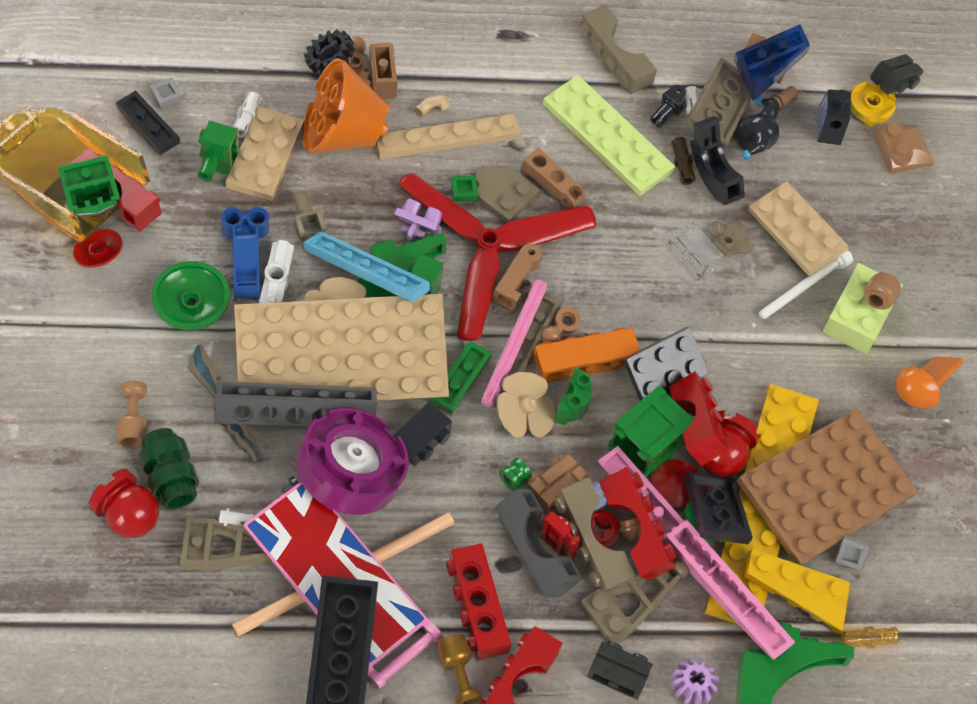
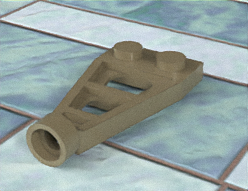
(197, 546)
(609, 617)

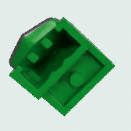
(89, 186)

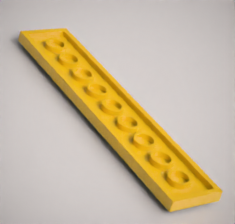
(782, 423)

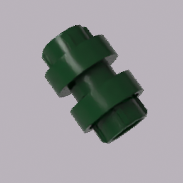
(171, 475)

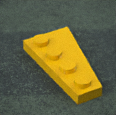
(802, 587)

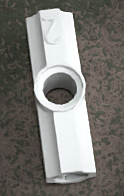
(278, 266)

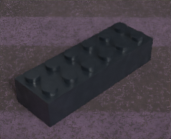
(342, 641)

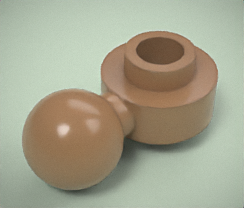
(360, 47)
(553, 333)

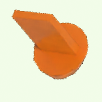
(921, 386)

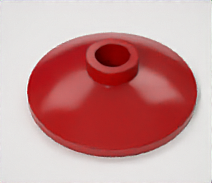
(98, 248)

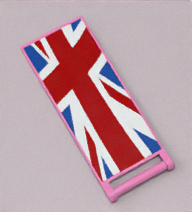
(315, 542)

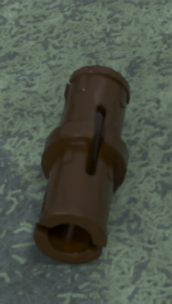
(683, 160)

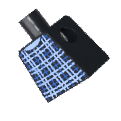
(834, 107)

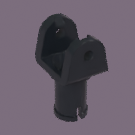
(671, 104)

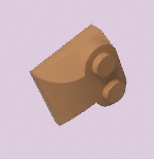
(902, 147)

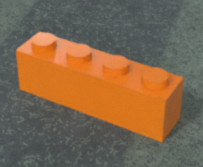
(590, 354)

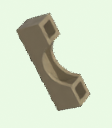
(631, 69)
(605, 565)

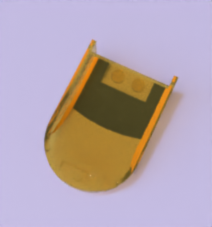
(52, 137)

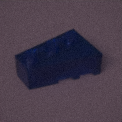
(770, 59)

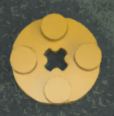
(868, 113)

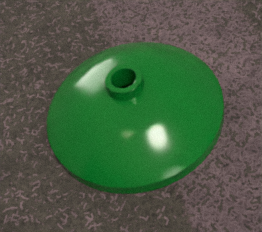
(186, 284)

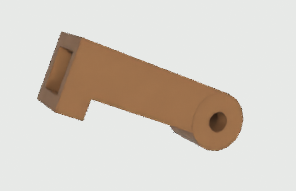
(552, 178)
(507, 291)

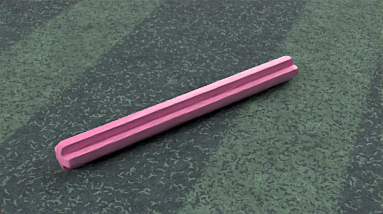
(514, 343)

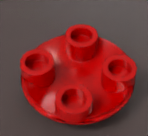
(670, 483)

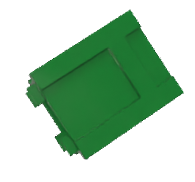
(651, 431)

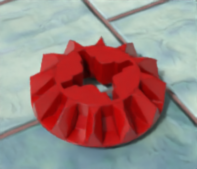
(606, 521)

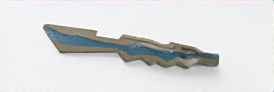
(207, 374)

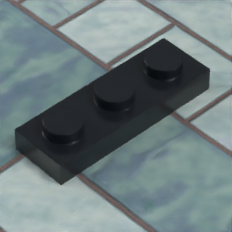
(148, 122)

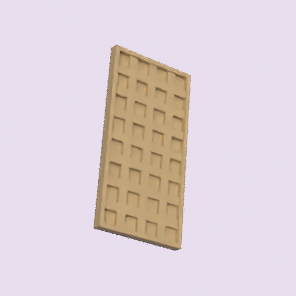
(346, 344)

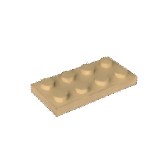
(265, 154)
(798, 228)

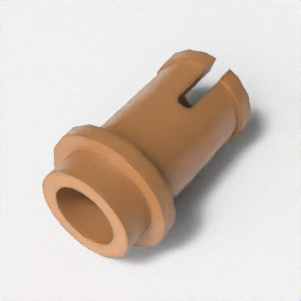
(785, 96)

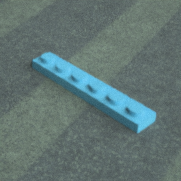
(367, 266)

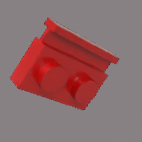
(558, 536)

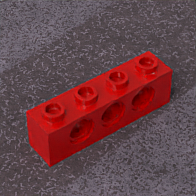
(474, 561)

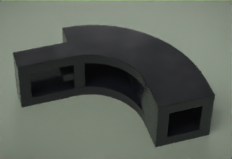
(712, 164)

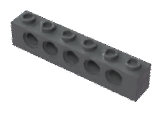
(283, 400)

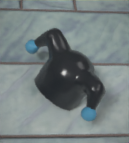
(759, 130)

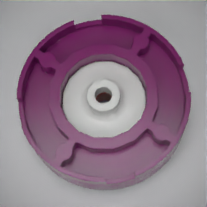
(351, 461)

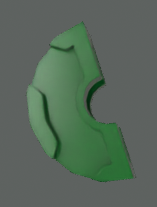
(576, 400)

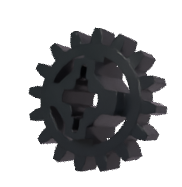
(327, 48)

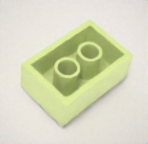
(853, 318)

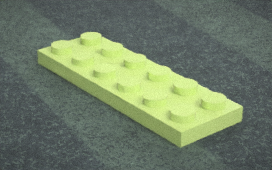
(608, 135)

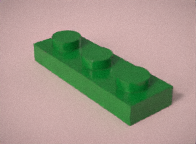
(462, 376)

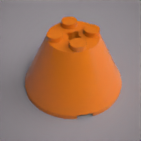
(344, 112)

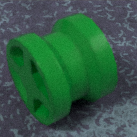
(515, 474)

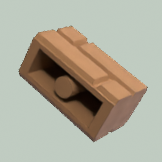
(383, 70)
(559, 475)

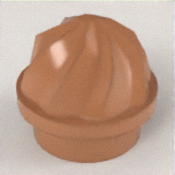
(630, 527)

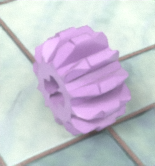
(698, 691)

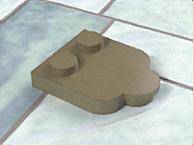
(504, 191)

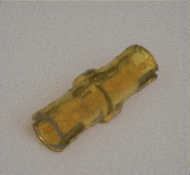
(886, 636)

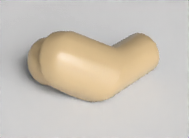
(432, 101)

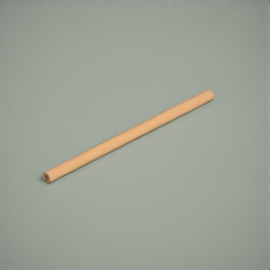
(382, 554)

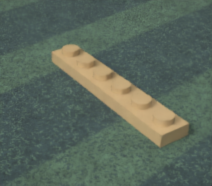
(448, 136)

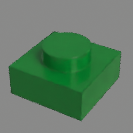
(464, 188)

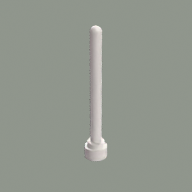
(840, 262)

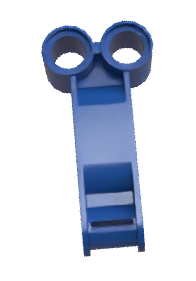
(245, 247)

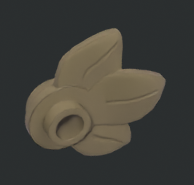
(731, 238)

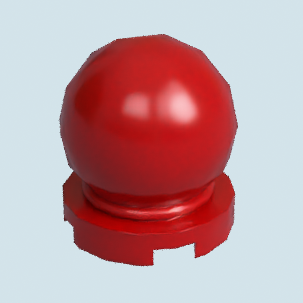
(740, 440)
(127, 507)

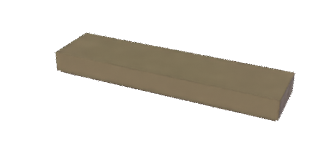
(543, 318)

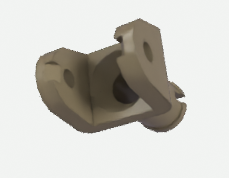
(306, 213)

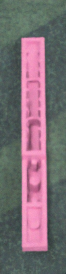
(707, 566)

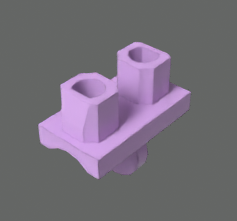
(409, 214)

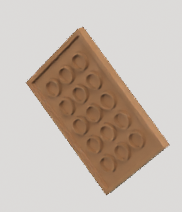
(826, 487)

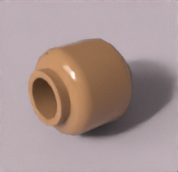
(882, 291)

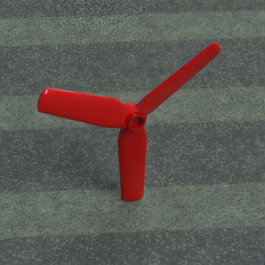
(509, 237)

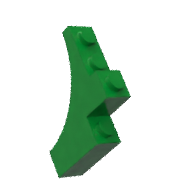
(403, 257)
(762, 676)

